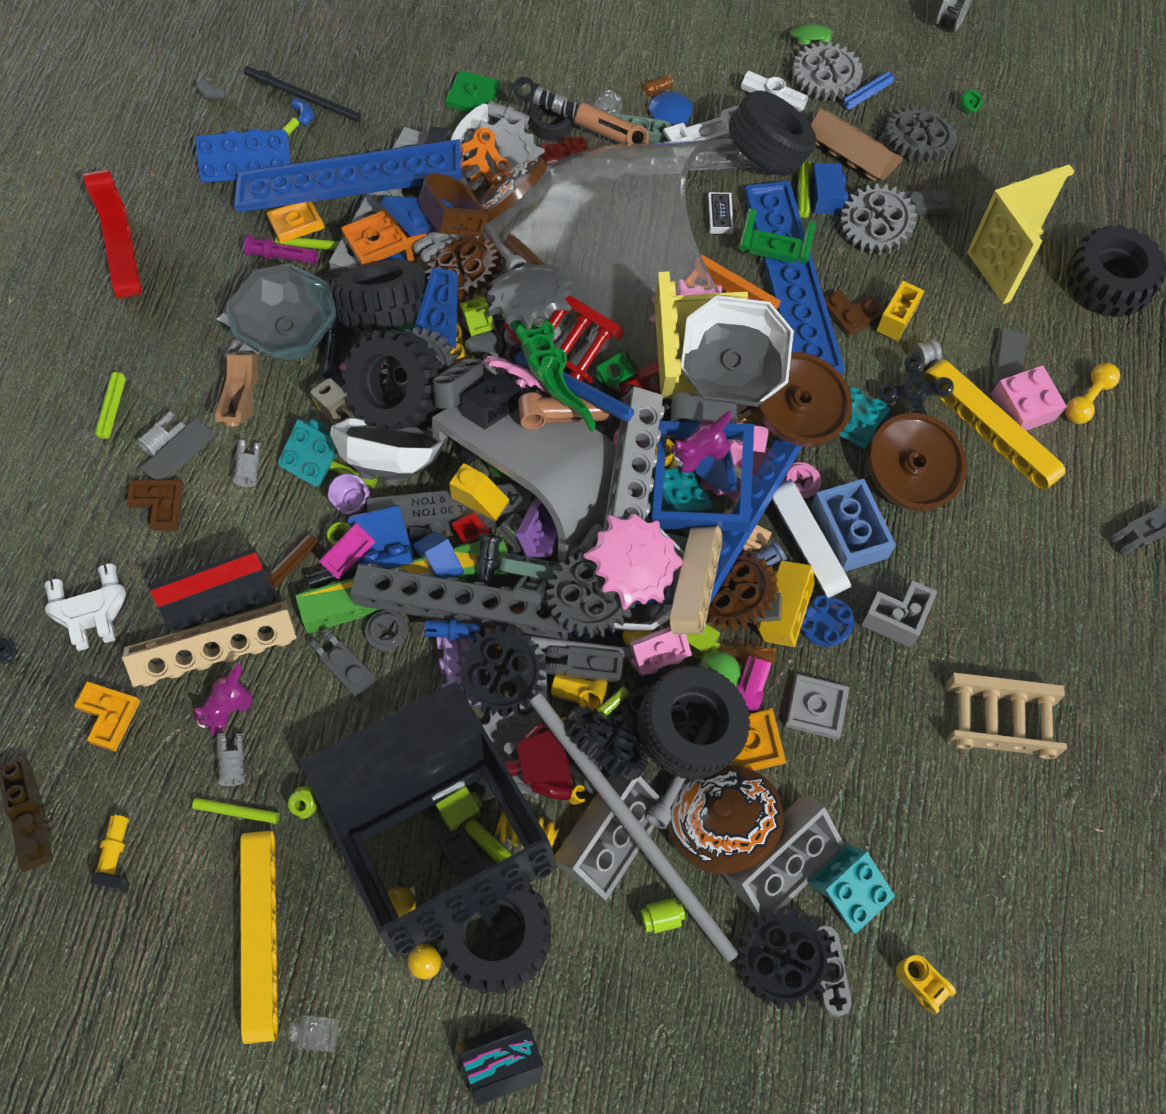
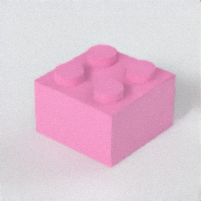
(1029, 398)

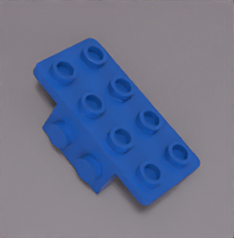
(234, 152)

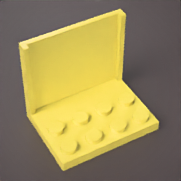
(1012, 228)
(671, 319)

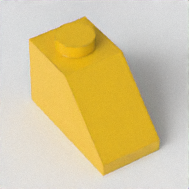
(478, 492)

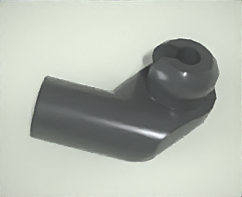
(207, 91)

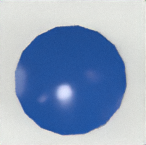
(671, 108)
(827, 621)

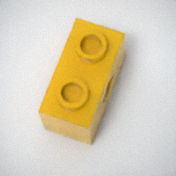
(900, 310)

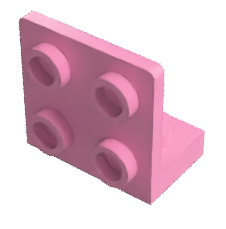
(658, 651)

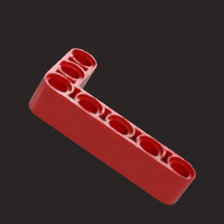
(115, 232)

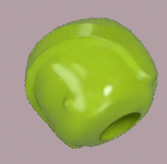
(303, 802)

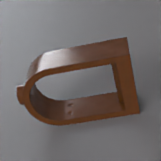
(448, 219)

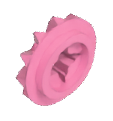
(804, 472)

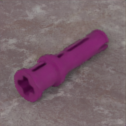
(270, 249)

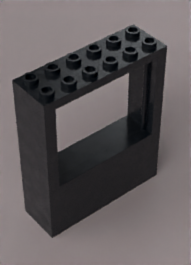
(399, 771)

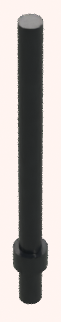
(267, 79)

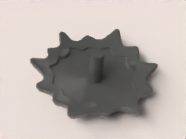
(529, 293)

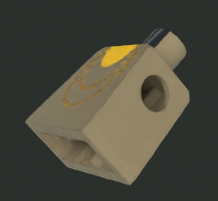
(327, 398)

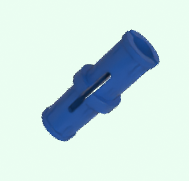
(452, 629)

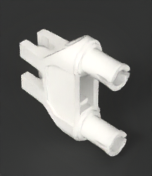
(87, 610)

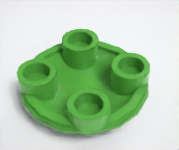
(810, 32)

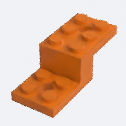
(391, 238)

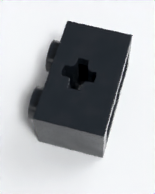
(491, 401)

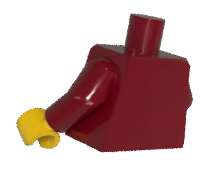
(545, 765)

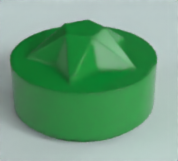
(970, 101)

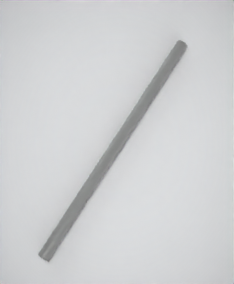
(635, 829)

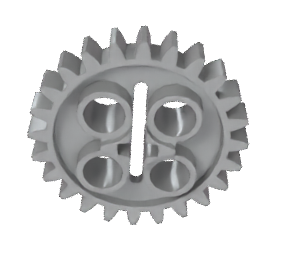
(827, 71)
(878, 219)

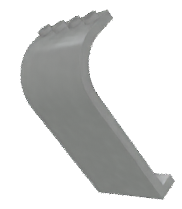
(557, 463)

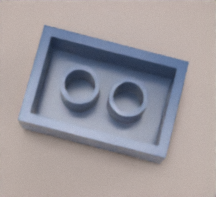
(853, 525)

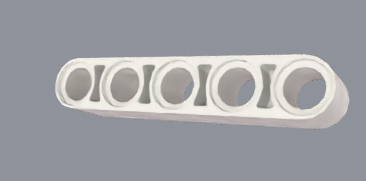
(810, 539)

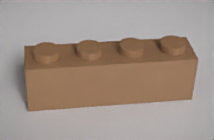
(854, 145)

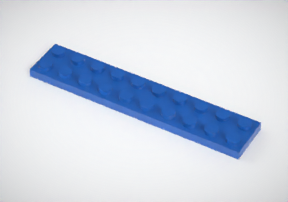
(346, 175)
(794, 283)

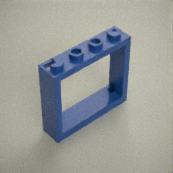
(687, 520)

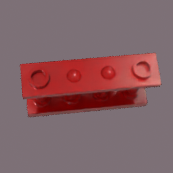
(585, 317)

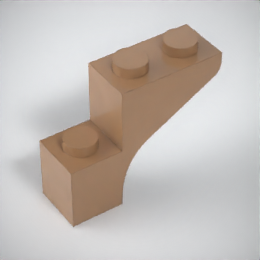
(237, 396)

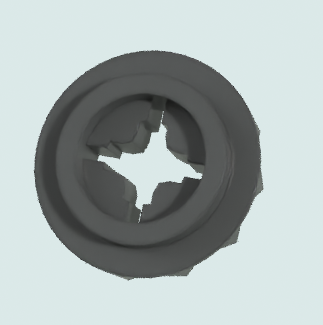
(385, 620)

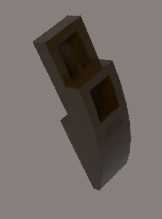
(26, 813)

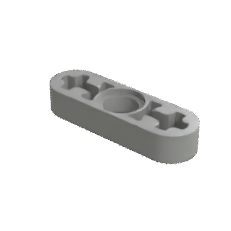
(842, 993)

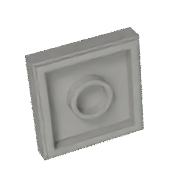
(817, 706)

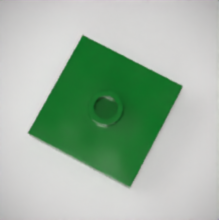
(471, 91)

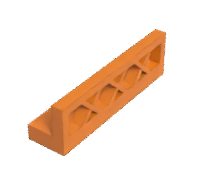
(733, 283)

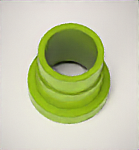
(337, 531)

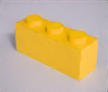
(796, 587)

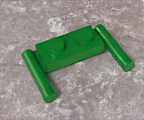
(776, 245)

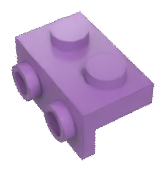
(537, 531)

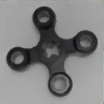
(916, 380)

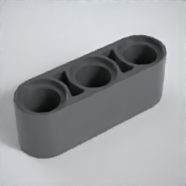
(456, 381)
(692, 408)

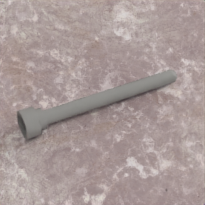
(513, 261)
(545, 643)
(660, 813)

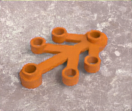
(483, 146)

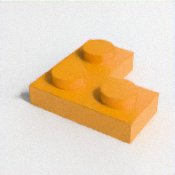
(113, 713)

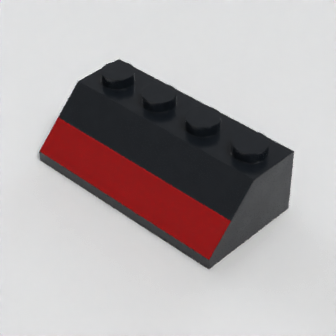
(214, 591)

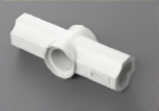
(774, 85)

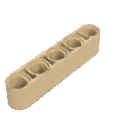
(696, 580)

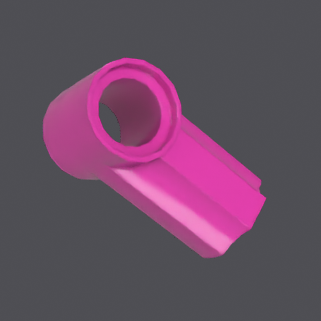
(753, 682)

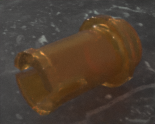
(657, 86)

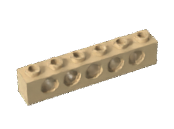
(145, 673)

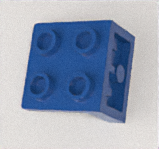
(391, 537)

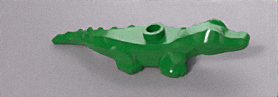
(548, 365)

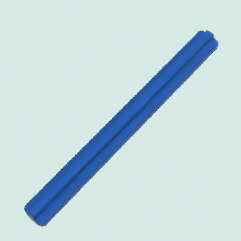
(589, 393)

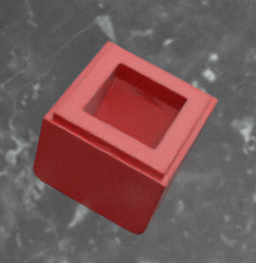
(470, 527)

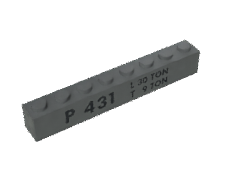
(439, 510)

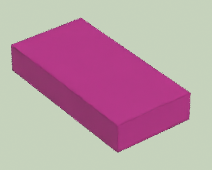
(347, 551)

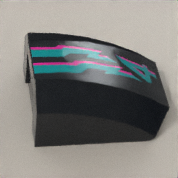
(501, 1062)

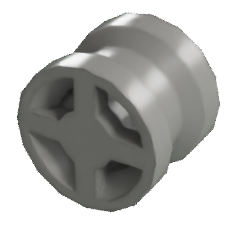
(929, 351)

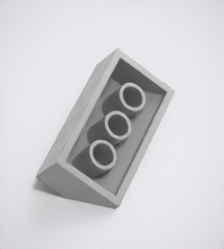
(599, 844)
(803, 849)

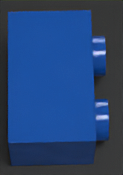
(828, 188)

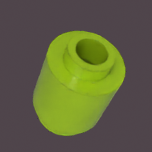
(662, 916)

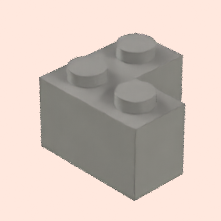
(900, 619)

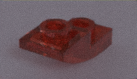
(567, 147)

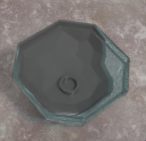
(281, 311)

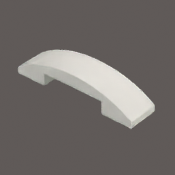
(470, 123)
(712, 129)

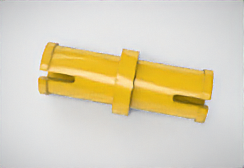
(112, 845)

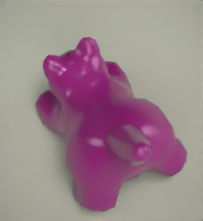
(705, 441)
(225, 698)

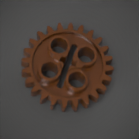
(479, 263)
(737, 589)

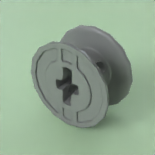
(954, 9)

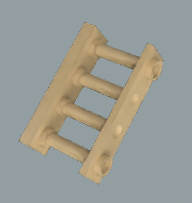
(1018, 693)

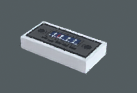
(720, 213)

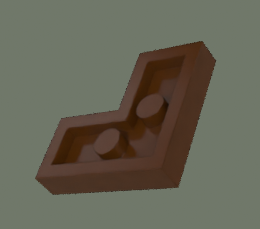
(852, 317)
(163, 497)

